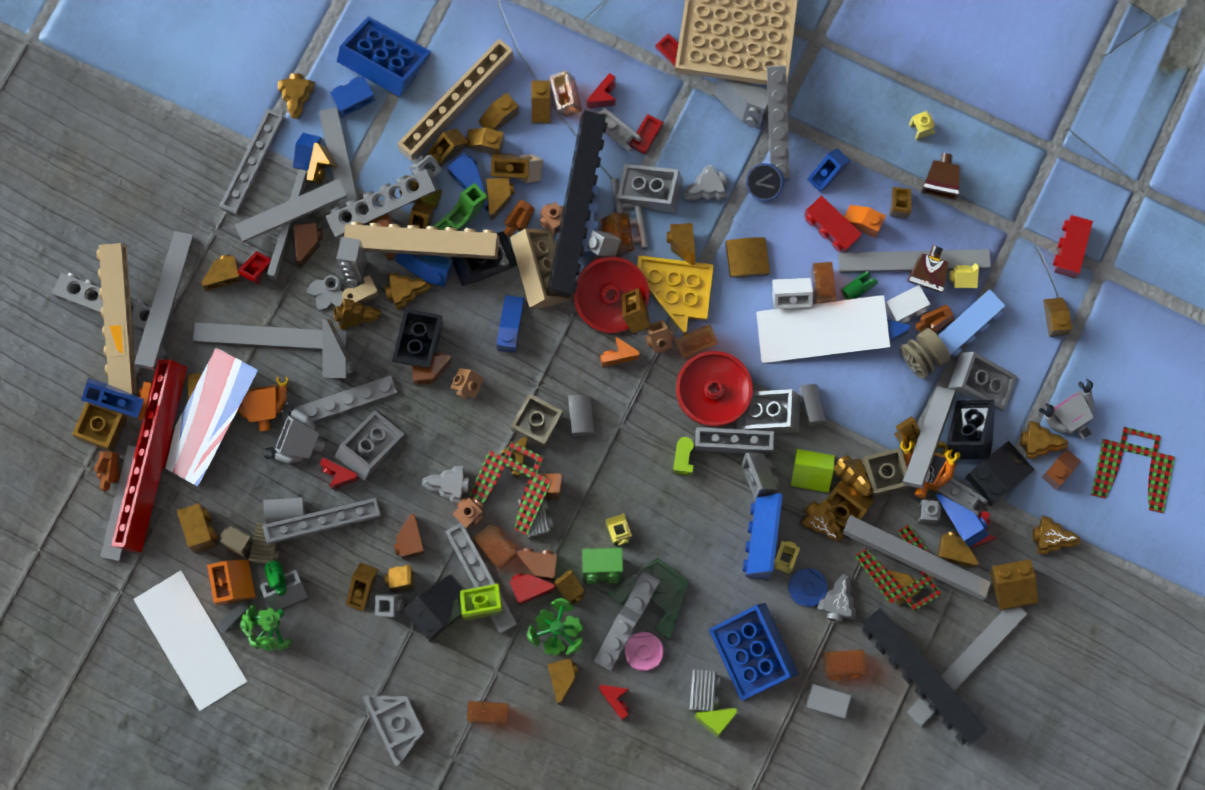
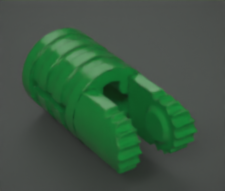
(858, 286)
(276, 577)

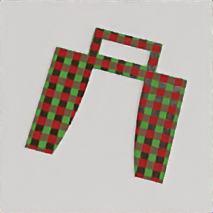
(1159, 472)
(533, 493)
(887, 583)

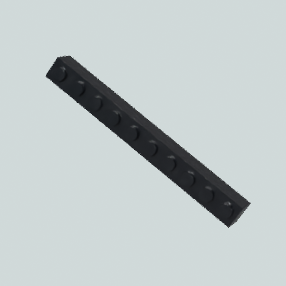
(576, 204)

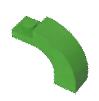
(465, 210)

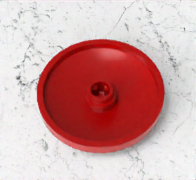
(601, 290)
(714, 389)

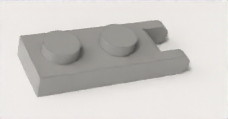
(619, 131)
(962, 495)

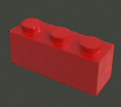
(832, 225)
(1072, 246)

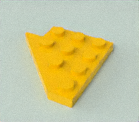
(679, 287)

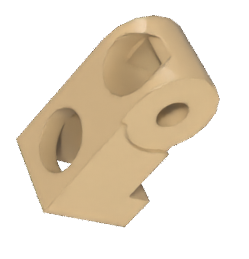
(363, 292)

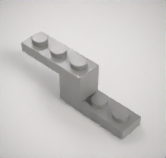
(626, 621)

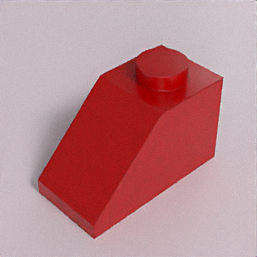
(529, 587)

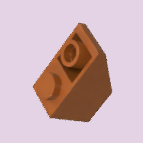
(428, 376)
(539, 564)

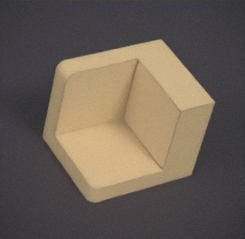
(535, 169)

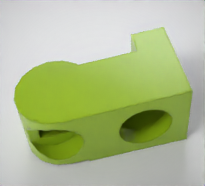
(683, 450)

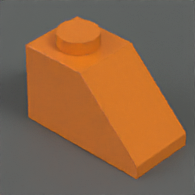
(865, 219)

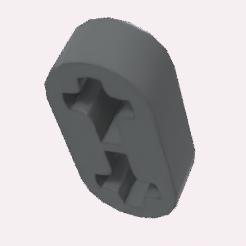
(233, 617)

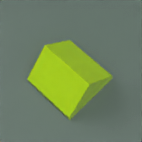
(812, 471)
(481, 602)
(715, 720)

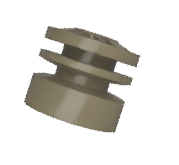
(925, 353)

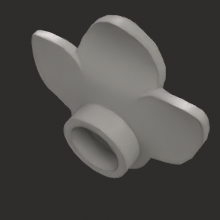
(324, 294)

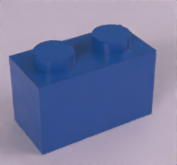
(352, 96)

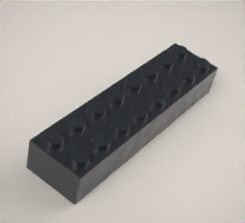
(924, 677)

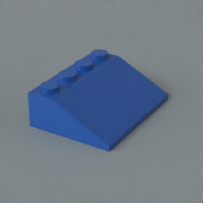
(382, 56)
(763, 537)
(753, 651)

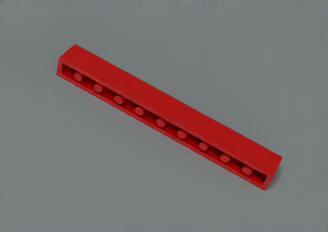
(149, 456)

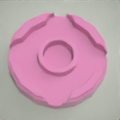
(643, 651)

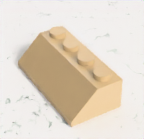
(534, 257)

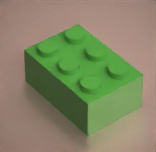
(602, 565)

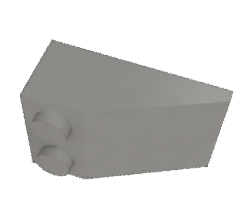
(744, 100)
(651, 187)
(335, 357)
(982, 379)
(772, 412)
(368, 444)
(758, 474)

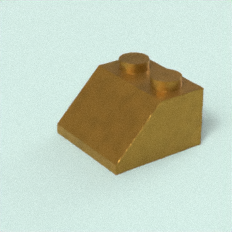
(848, 502)
(1014, 584)

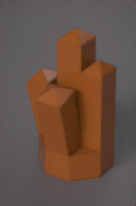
(518, 218)
(936, 319)
(107, 469)

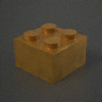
(99, 426)
(197, 528)

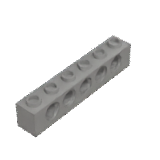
(427, 185)
(64, 291)

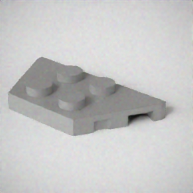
(396, 724)

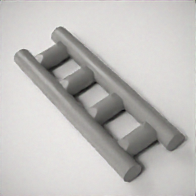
(639, 220)

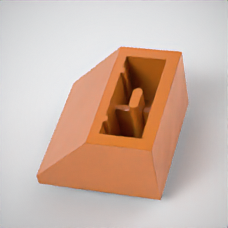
(231, 581)

